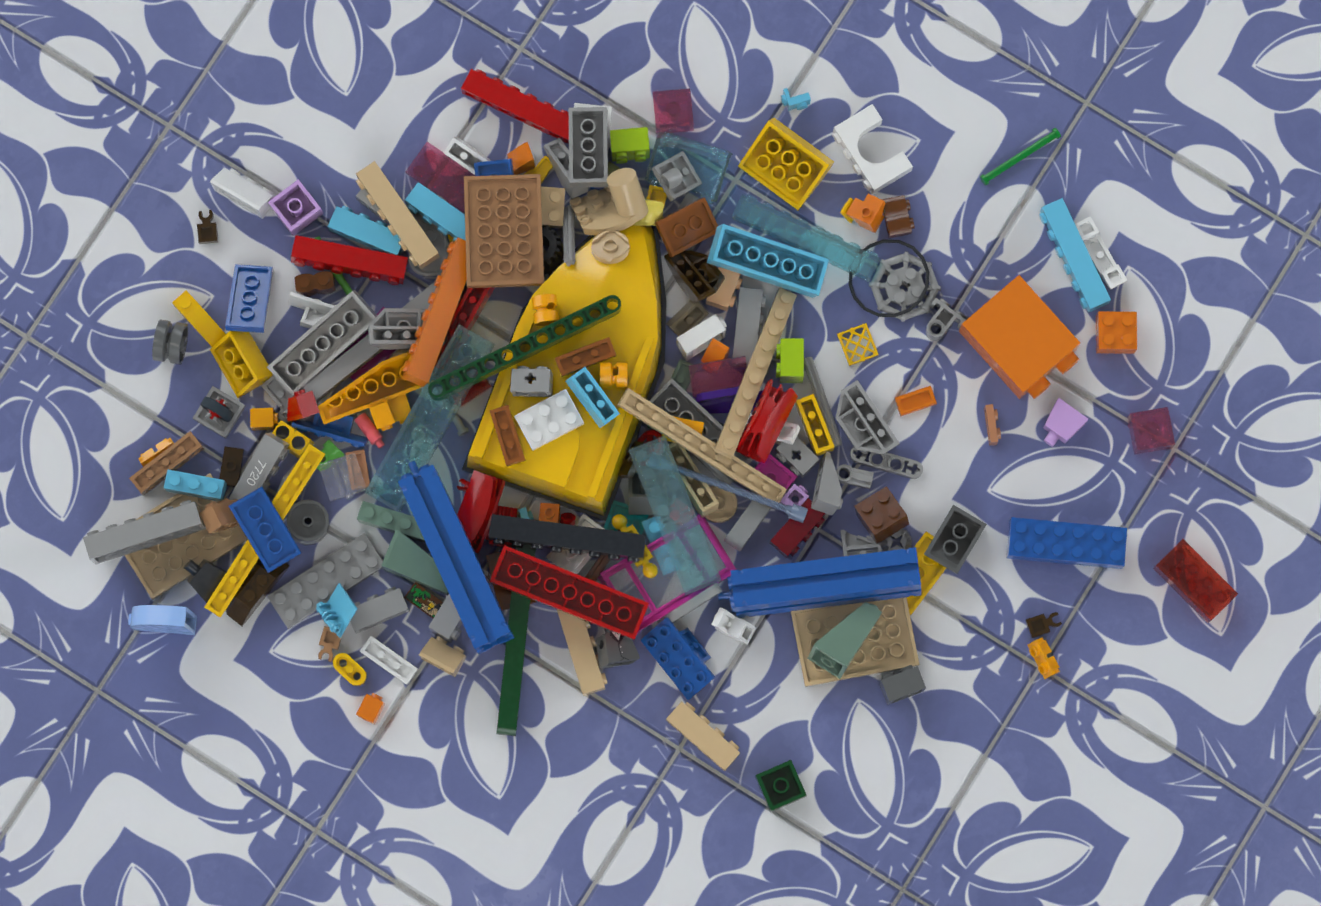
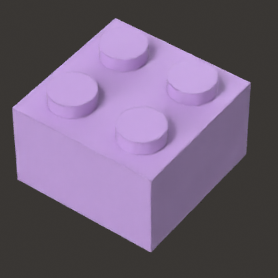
(295, 207)

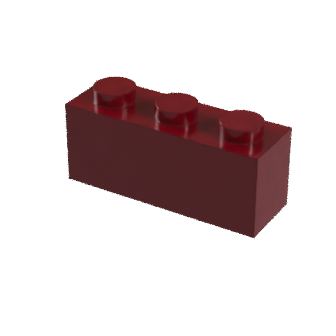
(795, 532)

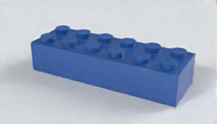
(1066, 543)

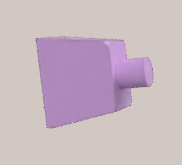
(1063, 423)

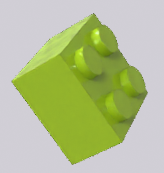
(630, 145)
(791, 357)

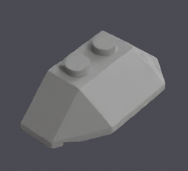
(395, 328)
(863, 421)

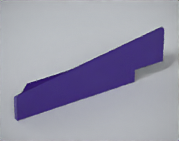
(720, 400)

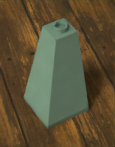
(412, 563)
(841, 644)

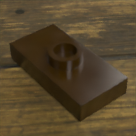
(231, 465)
(628, 469)

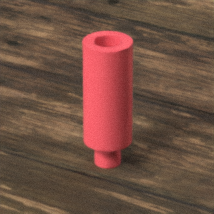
(369, 430)

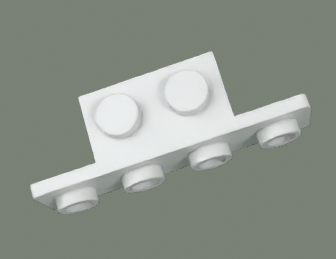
(314, 308)

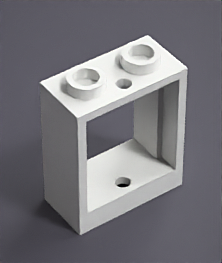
(700, 336)

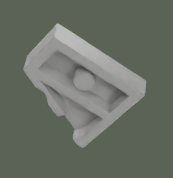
(857, 544)

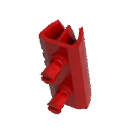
(766, 422)
(478, 505)

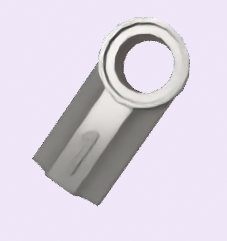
(856, 476)

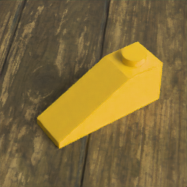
(198, 318)

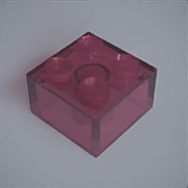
(673, 111)
(1151, 430)

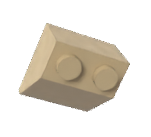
(443, 656)

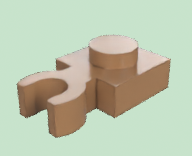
(329, 641)

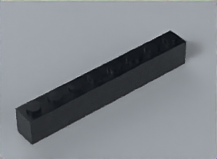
(567, 537)

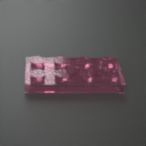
(440, 175)

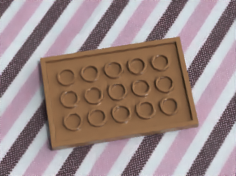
(503, 231)

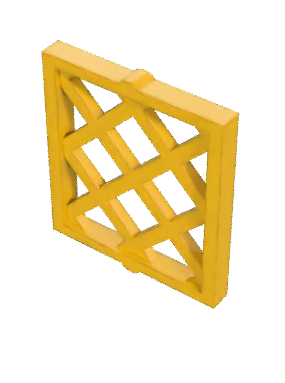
(852, 331)

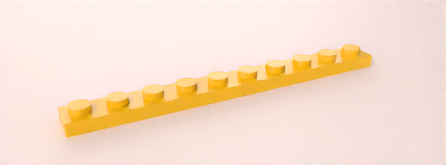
(247, 556)

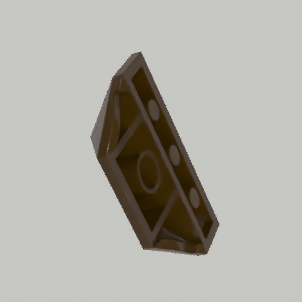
(694, 274)
(254, 591)

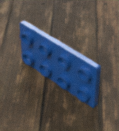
(680, 657)

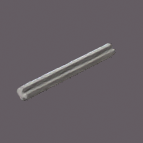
(568, 236)
(822, 400)

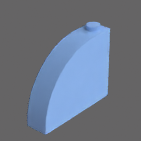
(163, 619)

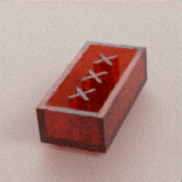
(1195, 581)

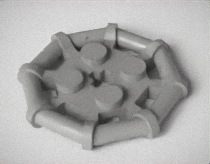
(895, 280)

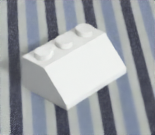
(242, 191)

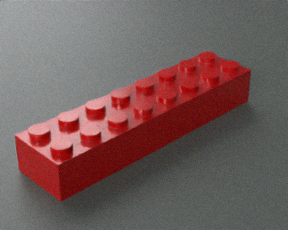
(569, 592)

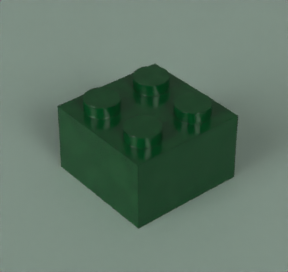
(780, 786)

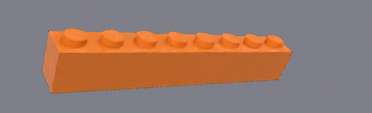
(438, 316)

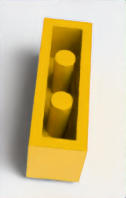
(814, 425)

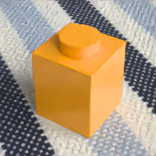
(263, 419)

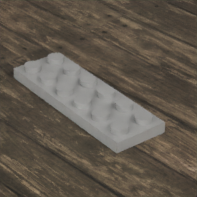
(346, 566)

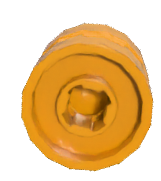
(545, 309)
(607, 370)

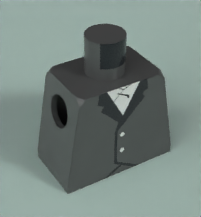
(615, 650)

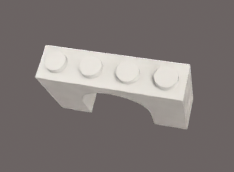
(875, 175)

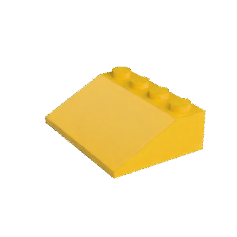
(785, 163)

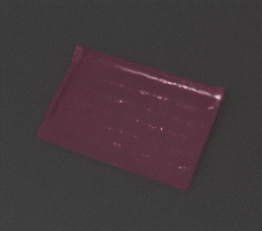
(717, 374)

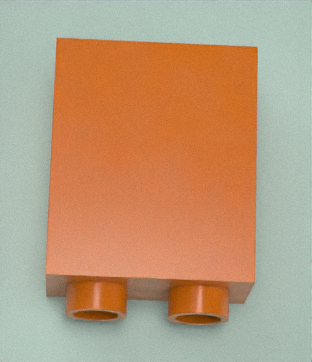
(1021, 339)

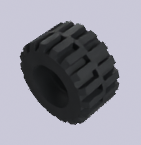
(555, 251)

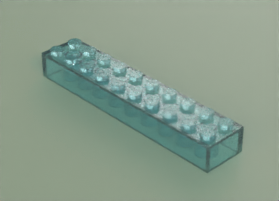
(427, 419)

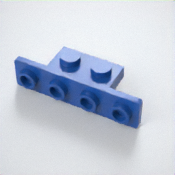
(338, 430)

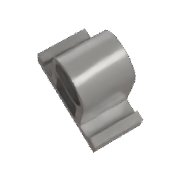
(943, 319)

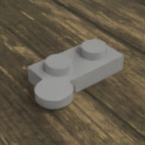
(279, 395)

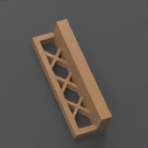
(170, 459)

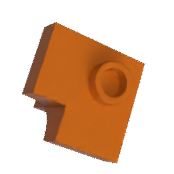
(867, 212)

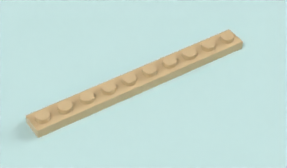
(755, 373)
(700, 446)

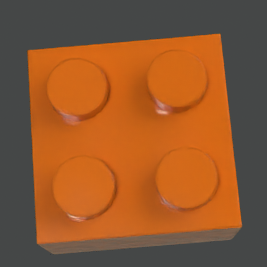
(1116, 332)

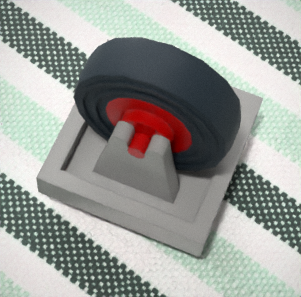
(219, 412)

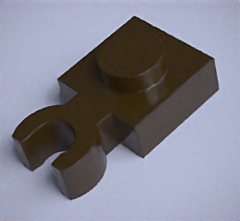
(207, 231)
(1040, 625)

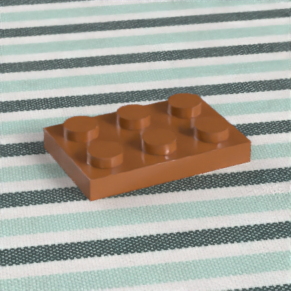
(687, 226)

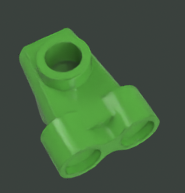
(331, 452)

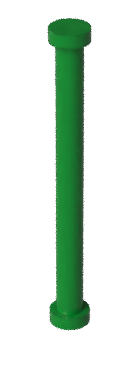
(1020, 156)

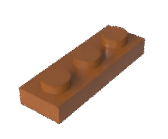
(585, 356)
(507, 435)

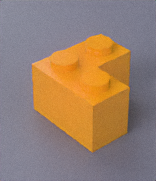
(390, 412)

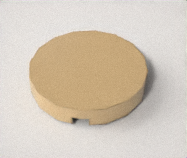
(610, 247)
(726, 508)

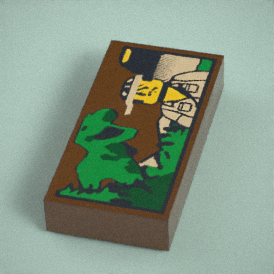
(423, 600)

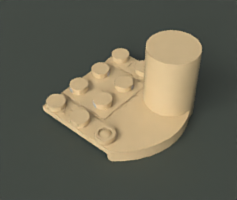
(612, 207)

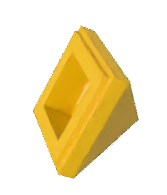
(845, 208)

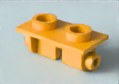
(149, 455)
(1047, 666)

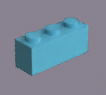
(592, 397)
(195, 485)

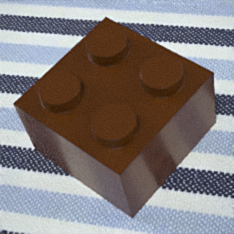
(881, 515)

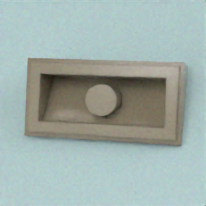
(687, 318)

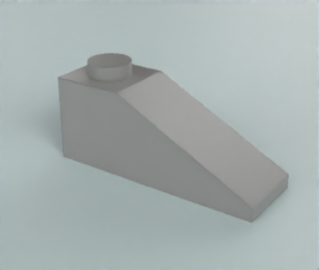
(559, 158)
(827, 487)

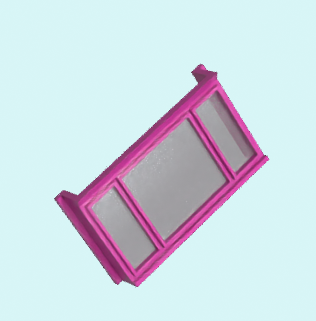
(663, 590)

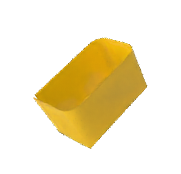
(292, 434)

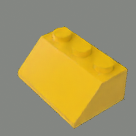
(241, 362)

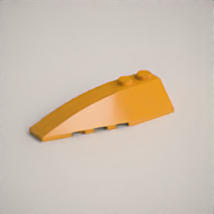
(368, 390)

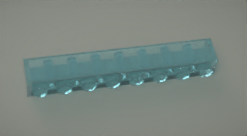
(805, 237)

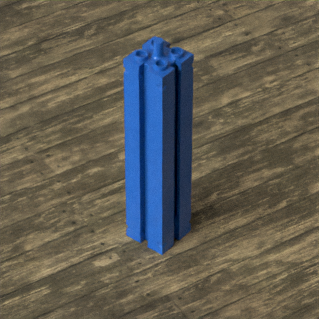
(455, 557)
(823, 583)

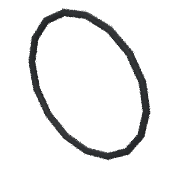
(911, 307)

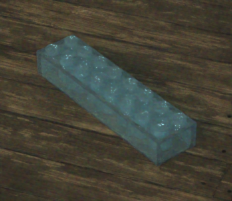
(674, 515)

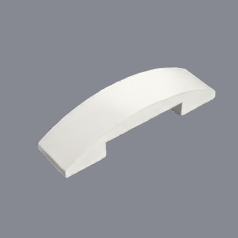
(1100, 255)

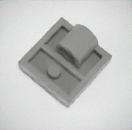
(676, 176)

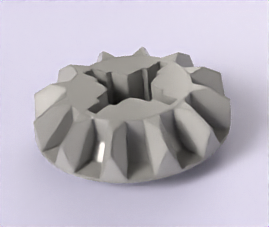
(905, 541)

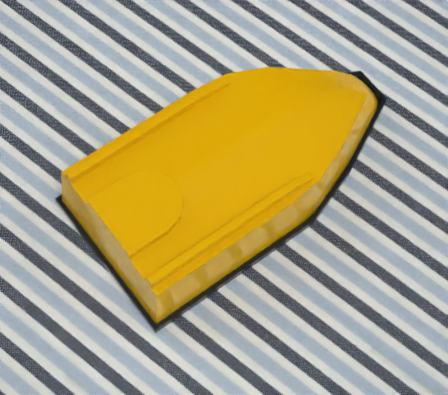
(584, 463)

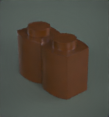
(897, 216)
(320, 283)

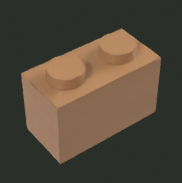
(219, 516)

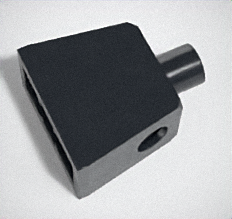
(204, 577)

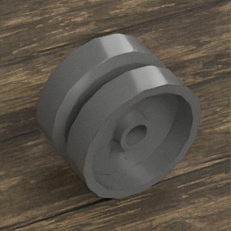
(170, 342)
(314, 513)

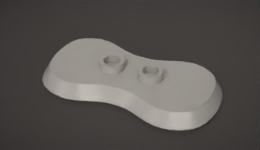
(440, 243)

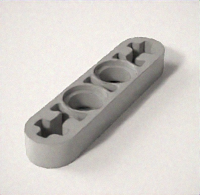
(885, 465)
(693, 603)

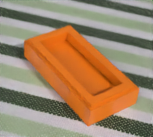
(915, 401)

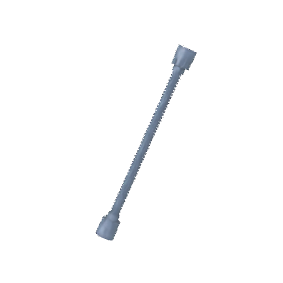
(795, 512)

